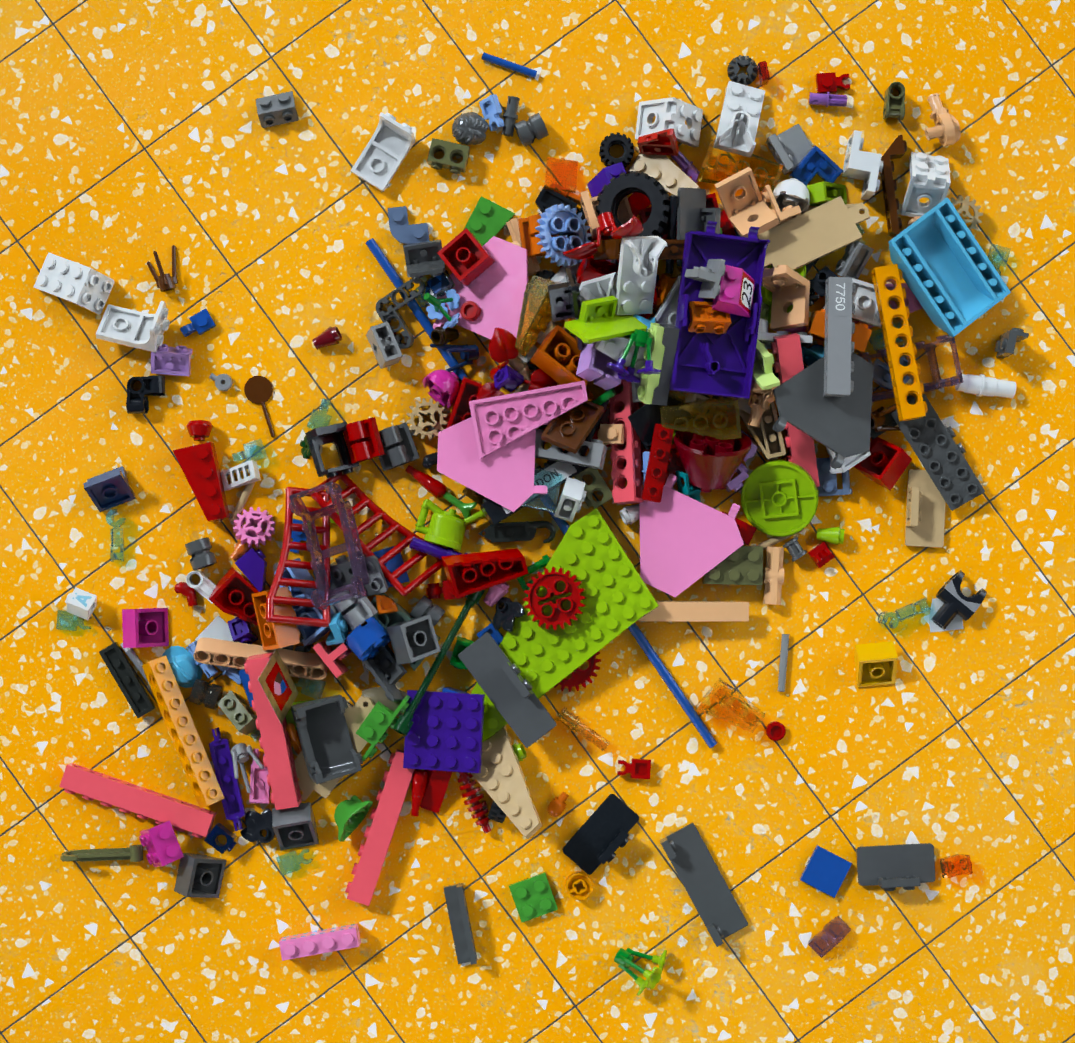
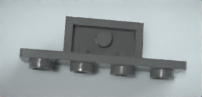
(386, 672)

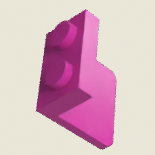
(161, 844)

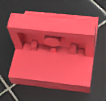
(333, 658)

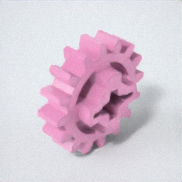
(253, 529)

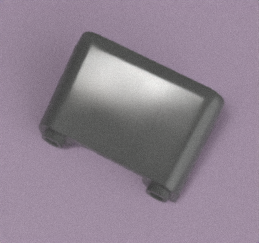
(325, 738)

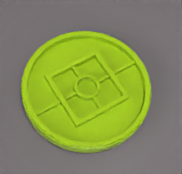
(779, 498)

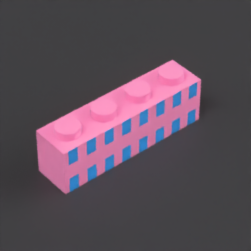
(320, 942)

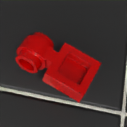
(434, 591)

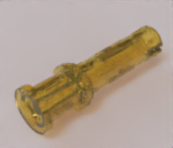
(575, 724)

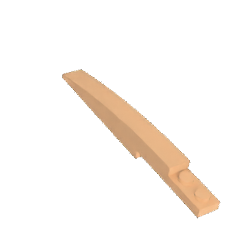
(698, 611)

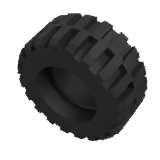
(643, 184)

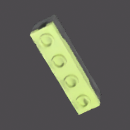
(655, 387)

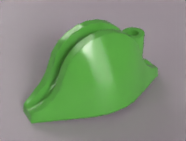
(349, 815)

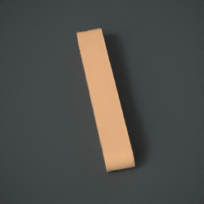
(235, 654)

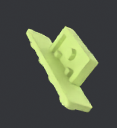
(762, 368)

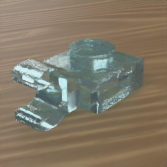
(320, 418)
(253, 451)

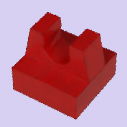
(821, 554)

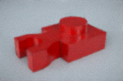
(829, 82)
(638, 768)

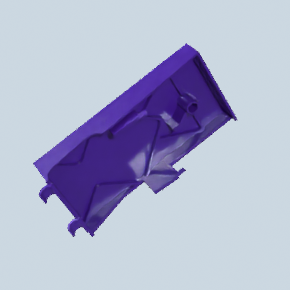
(710, 360)

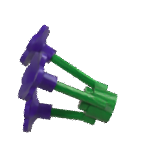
(640, 339)

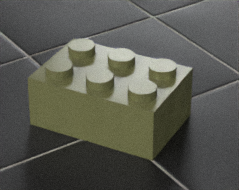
(740, 568)

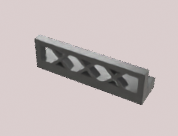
(460, 923)

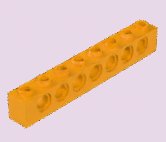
(892, 274)
(183, 731)

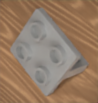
(709, 276)

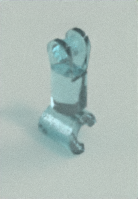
(116, 536)
(903, 613)

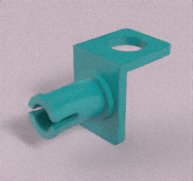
(692, 491)

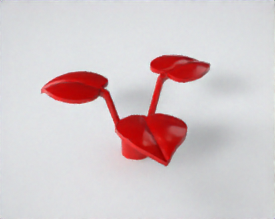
(608, 227)
(502, 349)

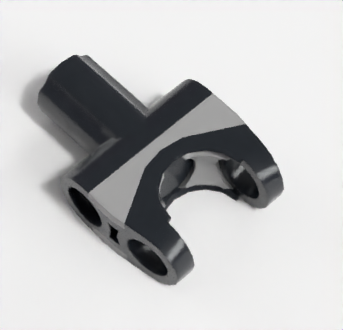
(956, 602)

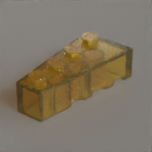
(723, 164)

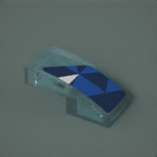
(436, 287)

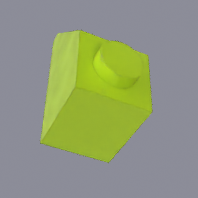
(825, 191)

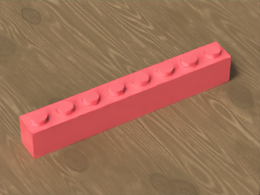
(788, 364)
(273, 739)
(137, 800)
(381, 831)

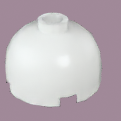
(792, 193)

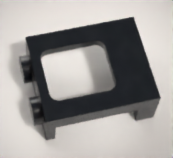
(328, 435)

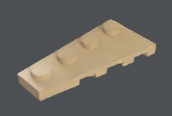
(664, 171)

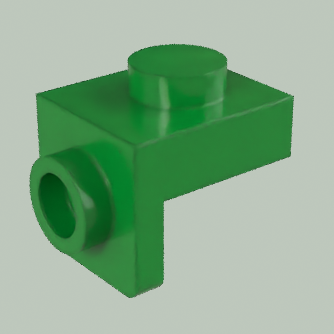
(461, 644)

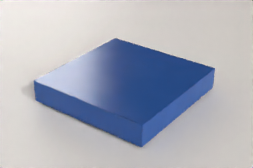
(825, 871)

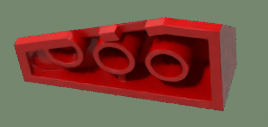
(234, 596)

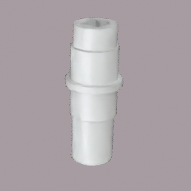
(986, 386)

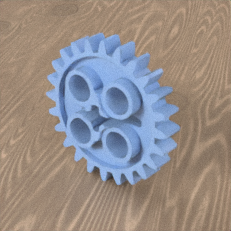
(562, 221)

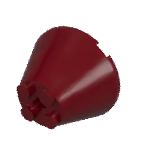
(710, 460)

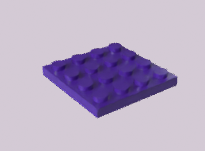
(445, 732)

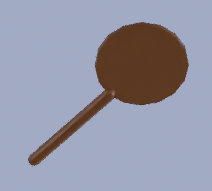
(258, 391)

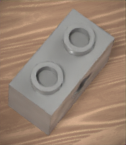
(384, 345)

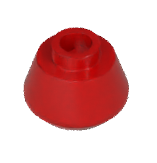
(199, 429)

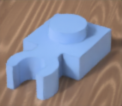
(491, 109)

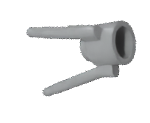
(241, 753)

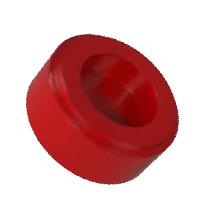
(470, 311)
(775, 731)

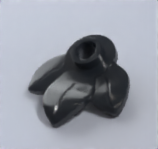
(506, 616)
(256, 824)

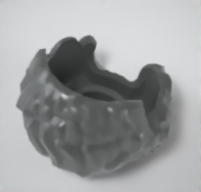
(469, 128)

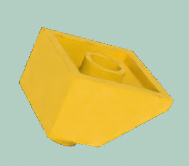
(875, 663)

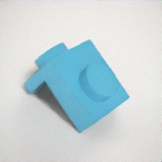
(339, 630)

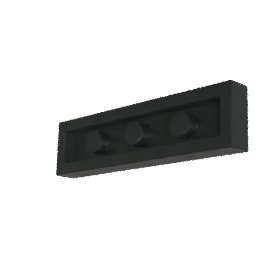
(127, 680)

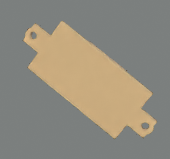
(813, 234)
(354, 718)

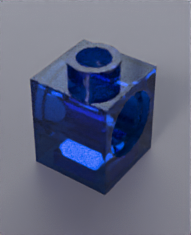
(212, 838)

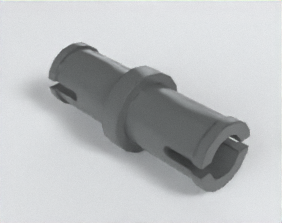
(510, 116)

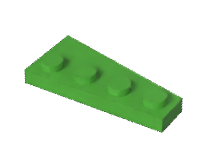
(487, 220)

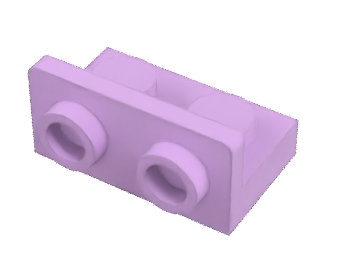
(171, 360)

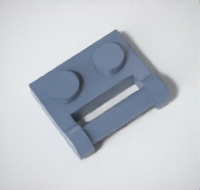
(828, 481)

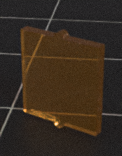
(561, 175)

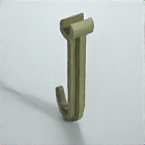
(133, 853)

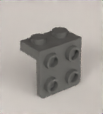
(423, 259)

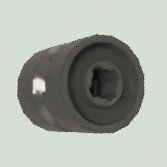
(531, 129)
(200, 553)
(425, 607)

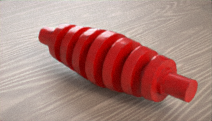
(474, 799)

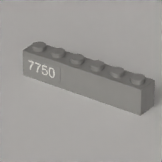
(838, 337)

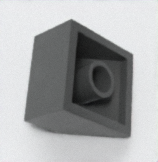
(413, 639)
(295, 826)
(200, 876)

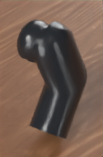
(430, 460)

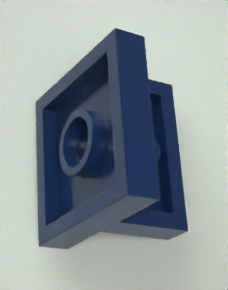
(109, 489)

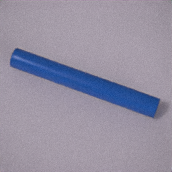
(509, 65)

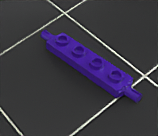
(224, 771)

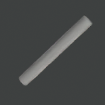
(783, 662)

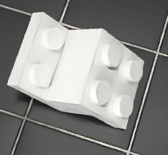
(862, 165)

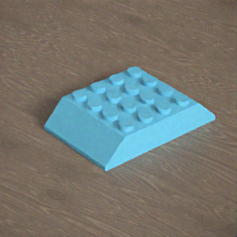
(947, 269)

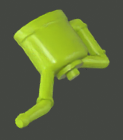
(444, 527)

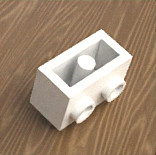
(570, 499)

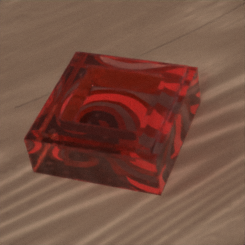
(763, 73)

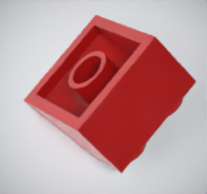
(885, 463)

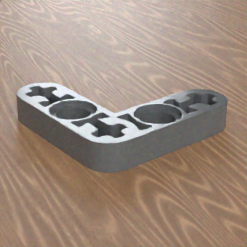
(394, 313)

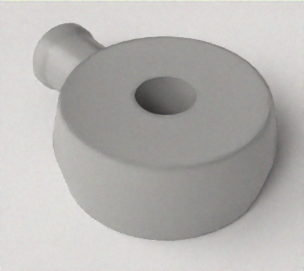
(218, 381)

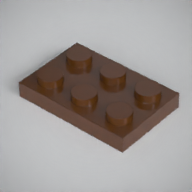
(573, 427)

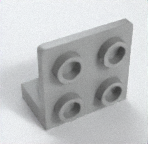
(789, 147)

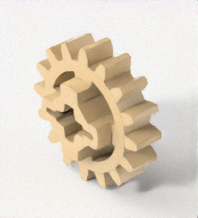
(964, 206)
(422, 426)

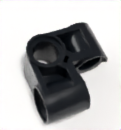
(137, 401)

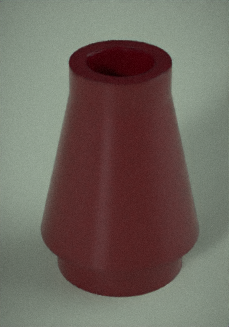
(327, 338)

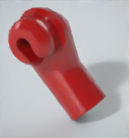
(184, 589)

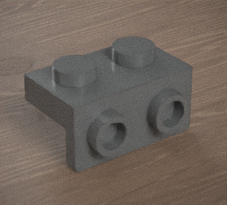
(276, 109)
(1006, 344)

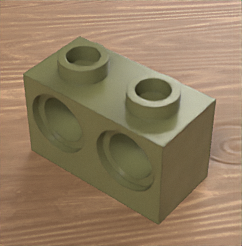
(450, 151)
(597, 485)
(238, 712)

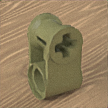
(894, 105)

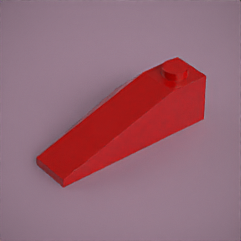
(435, 790)

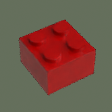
(466, 257)

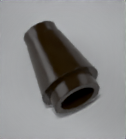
(443, 336)

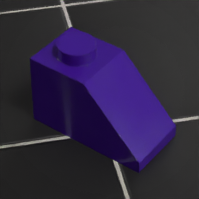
(603, 177)
(254, 567)

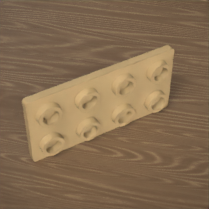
(924, 511)

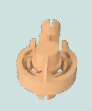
(946, 126)
(759, 402)

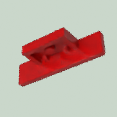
(657, 464)

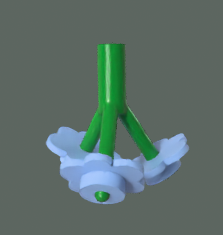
(438, 310)

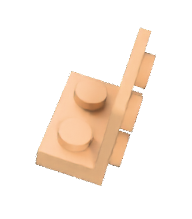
(787, 213)

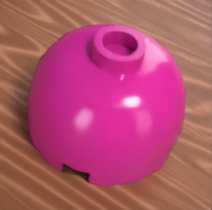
(442, 386)

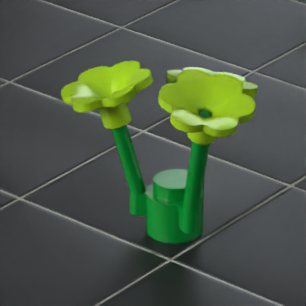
(625, 960)

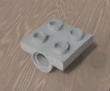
(353, 610)

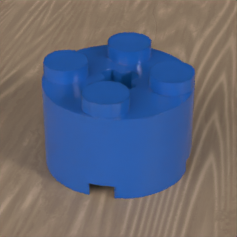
(367, 639)

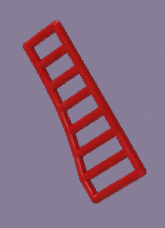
(394, 526)
(283, 562)

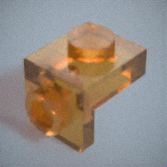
(955, 865)

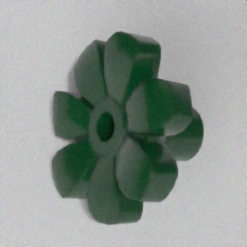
(306, 450)

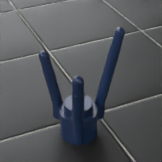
(467, 352)

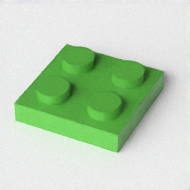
(533, 897)

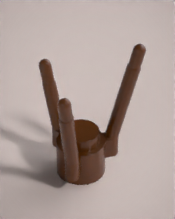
(165, 281)
(878, 419)

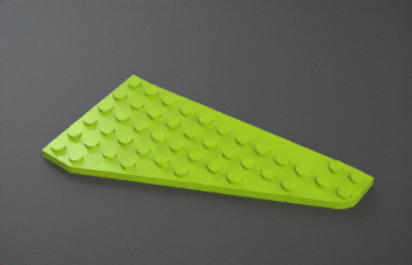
(613, 604)

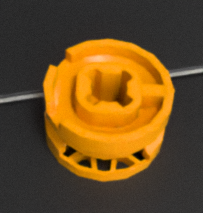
(579, 885)

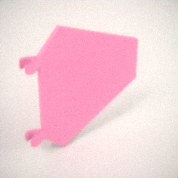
(496, 291)
(500, 476)
(683, 539)

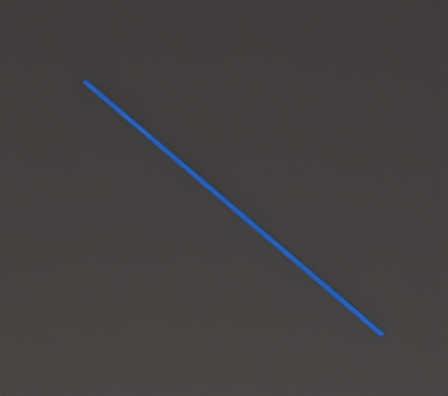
(562, 524)

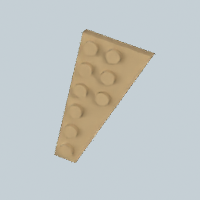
(505, 783)

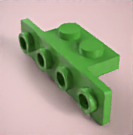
(377, 723)

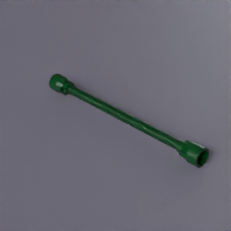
(405, 722)

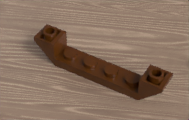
(889, 185)
(611, 250)

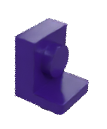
(507, 378)
(241, 631)

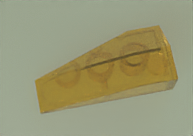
(534, 313)
(707, 417)

